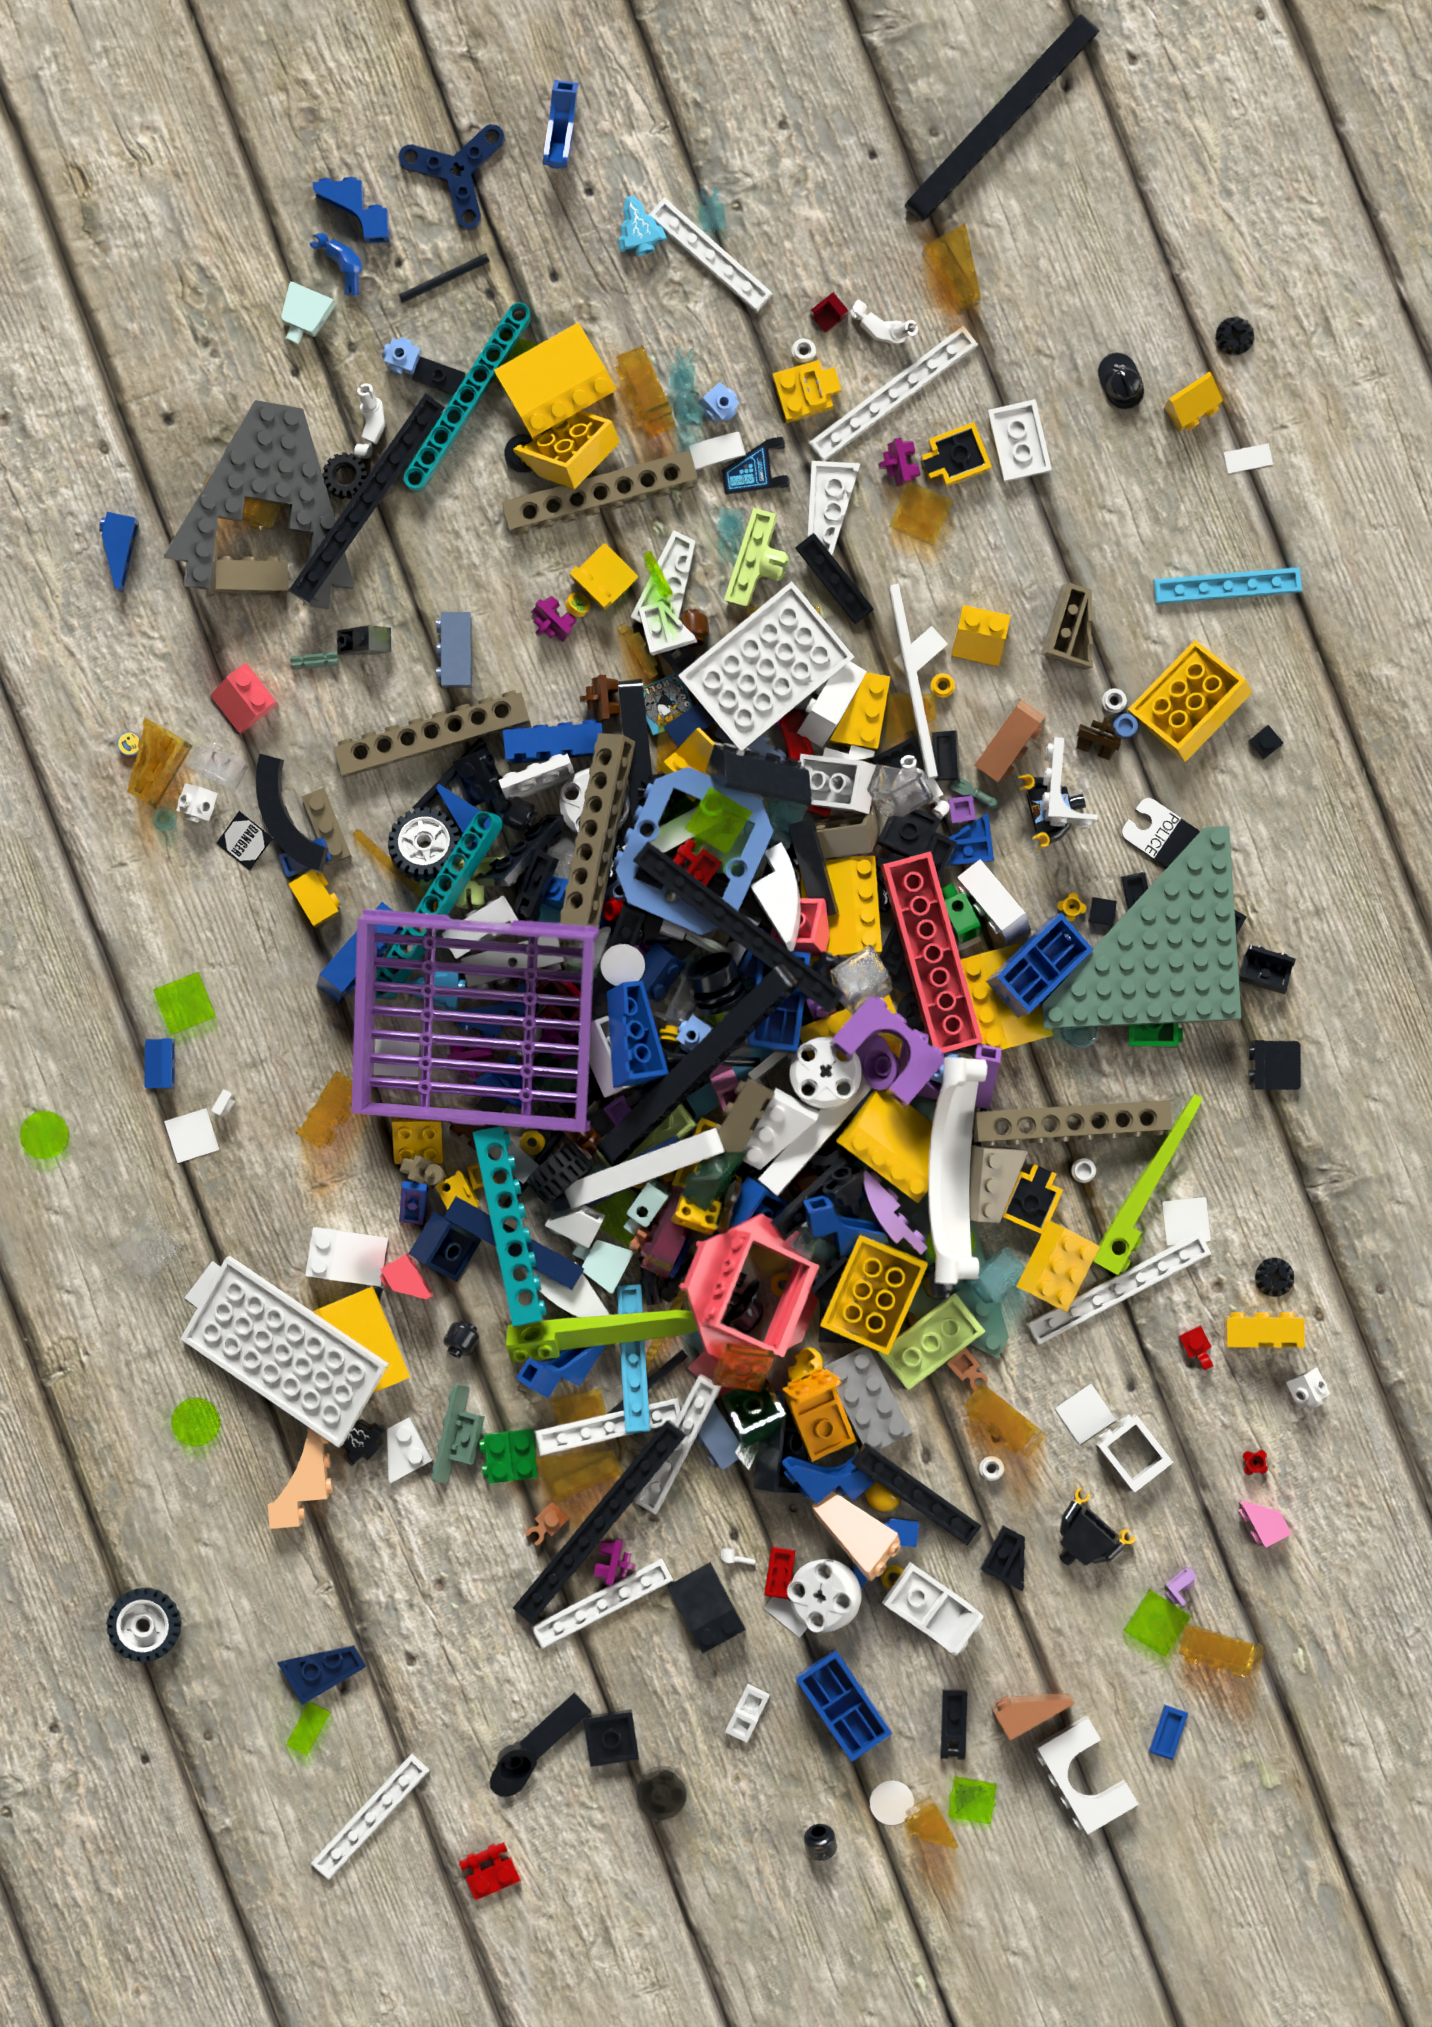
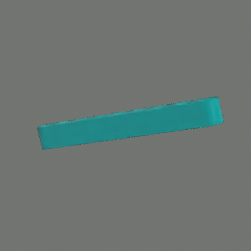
(468, 385)
(438, 891)

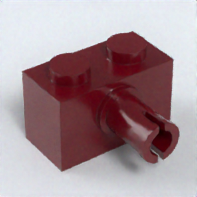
(560, 988)

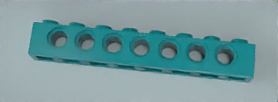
(484, 1142)

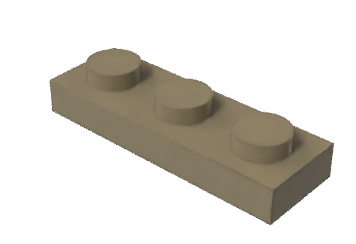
(326, 824)

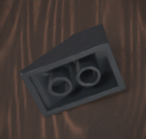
(706, 1607)

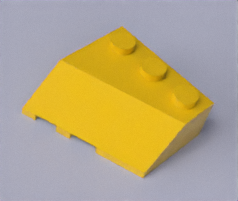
(570, 449)

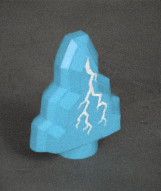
(638, 229)

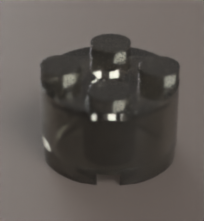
(657, 1806)

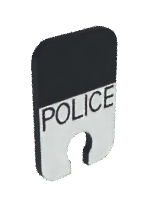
(1164, 837)

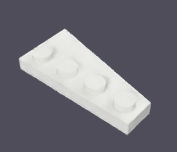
(675, 565)

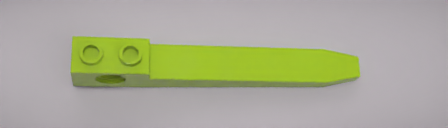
(1123, 1222)
(548, 1337)

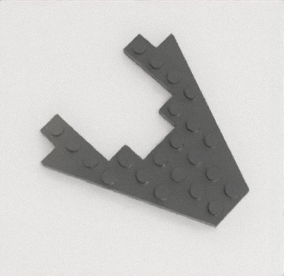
(265, 462)

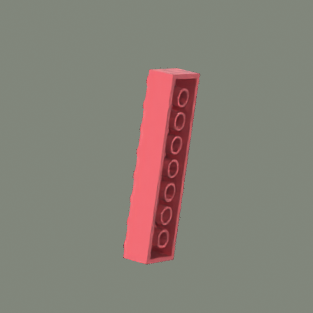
(931, 952)

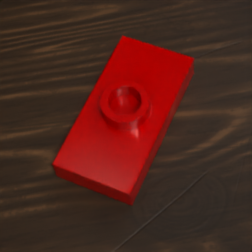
(793, 741)
(779, 1572)

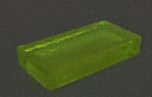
(308, 1728)

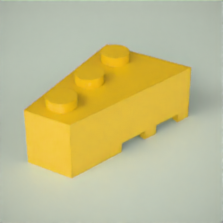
(864, 714)
(1264, 1330)

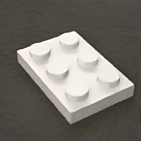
(1019, 440)
(537, 777)

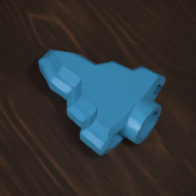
(444, 979)

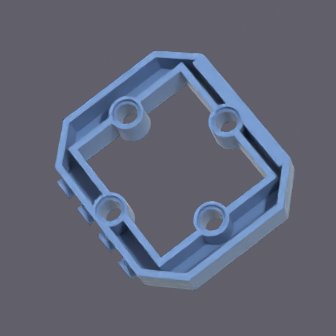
(653, 899)

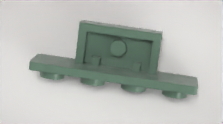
(459, 1435)

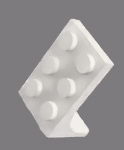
(1056, 810)
(933, 1609)

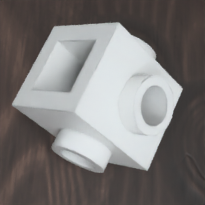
(196, 803)
(1308, 1389)

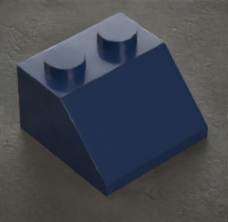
(445, 1246)

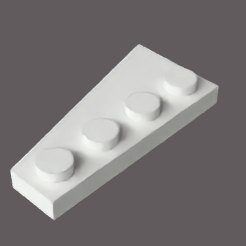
(829, 498)

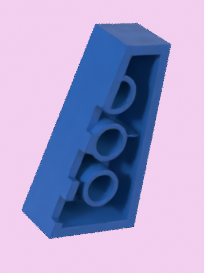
(543, 742)
(340, 973)
(633, 1037)
(754, 1200)

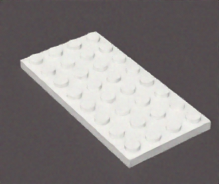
(284, 1351)

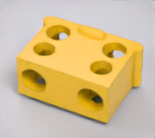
(459, 1187)
(695, 1217)

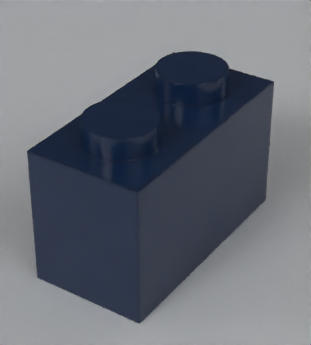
(660, 971)

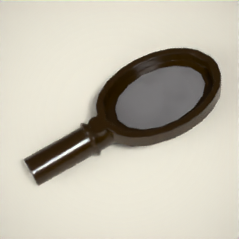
(728, 1200)

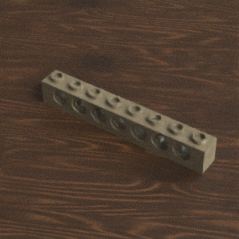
(681, 463)
(422, 745)
(606, 822)
(1158, 1111)

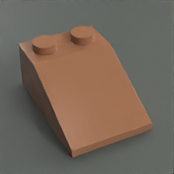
(1027, 1711)

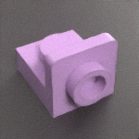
(1183, 1581)

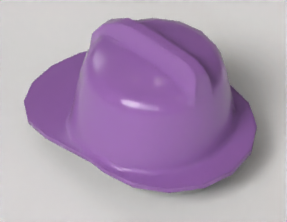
(878, 1062)

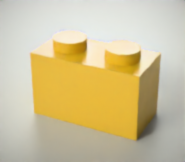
(315, 898)

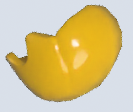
(806, 1362)
(882, 1498)

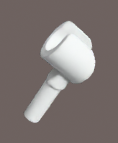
(728, 1556)

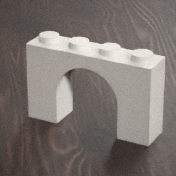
(1090, 1810)

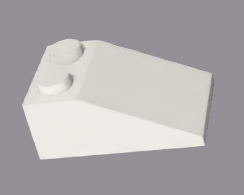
(839, 783)
(346, 1256)

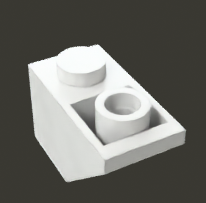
(577, 1224)

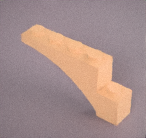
(306, 1484)

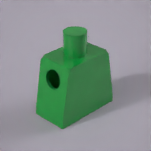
(965, 922)

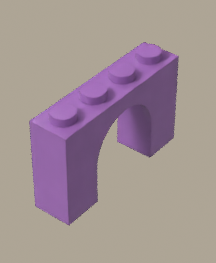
(875, 1018)
(985, 1089)

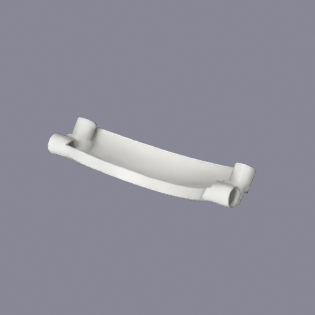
(951, 1169)

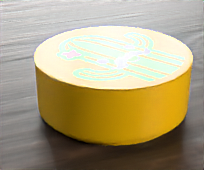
(577, 604)

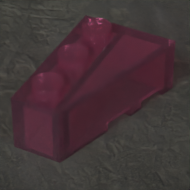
(666, 1239)

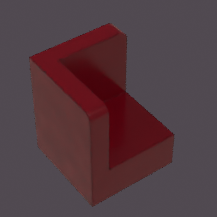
(829, 312)

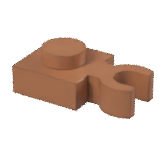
(639, 1240)
(965, 1366)
(549, 1521)

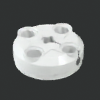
(572, 809)
(824, 1074)
(825, 1595)

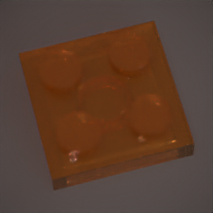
(743, 1367)

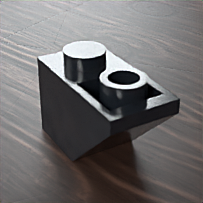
(364, 640)

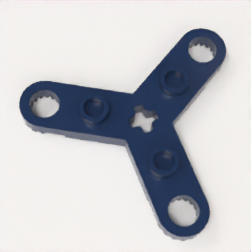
(440, 165)

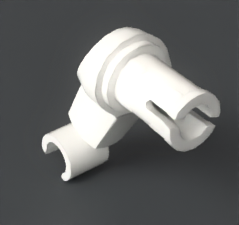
(882, 331)
(375, 421)
(942, 807)

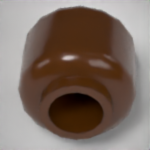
(697, 624)
(803, 1181)

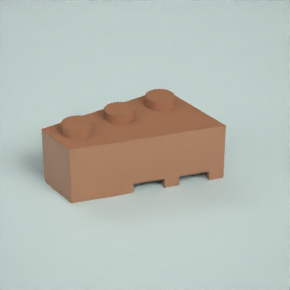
(1010, 741)

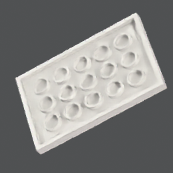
(766, 666)

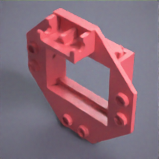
(716, 1273)

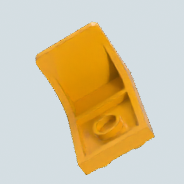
(819, 1413)

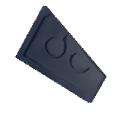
(320, 1671)

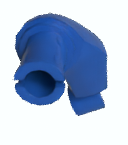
(346, 258)

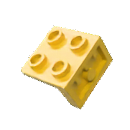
(604, 576)
(692, 753)
(417, 1138)

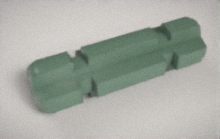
(314, 660)

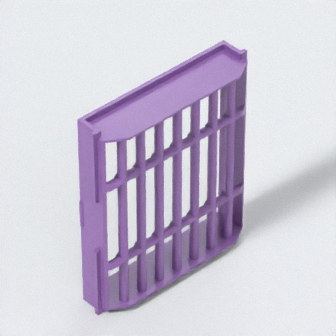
(366, 1010)

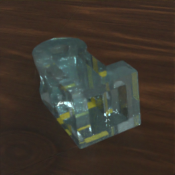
(818, 1247)

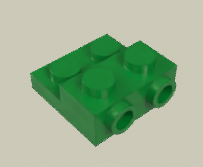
(1155, 1035)
(509, 1456)

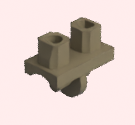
(422, 1171)

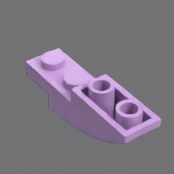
(883, 1205)

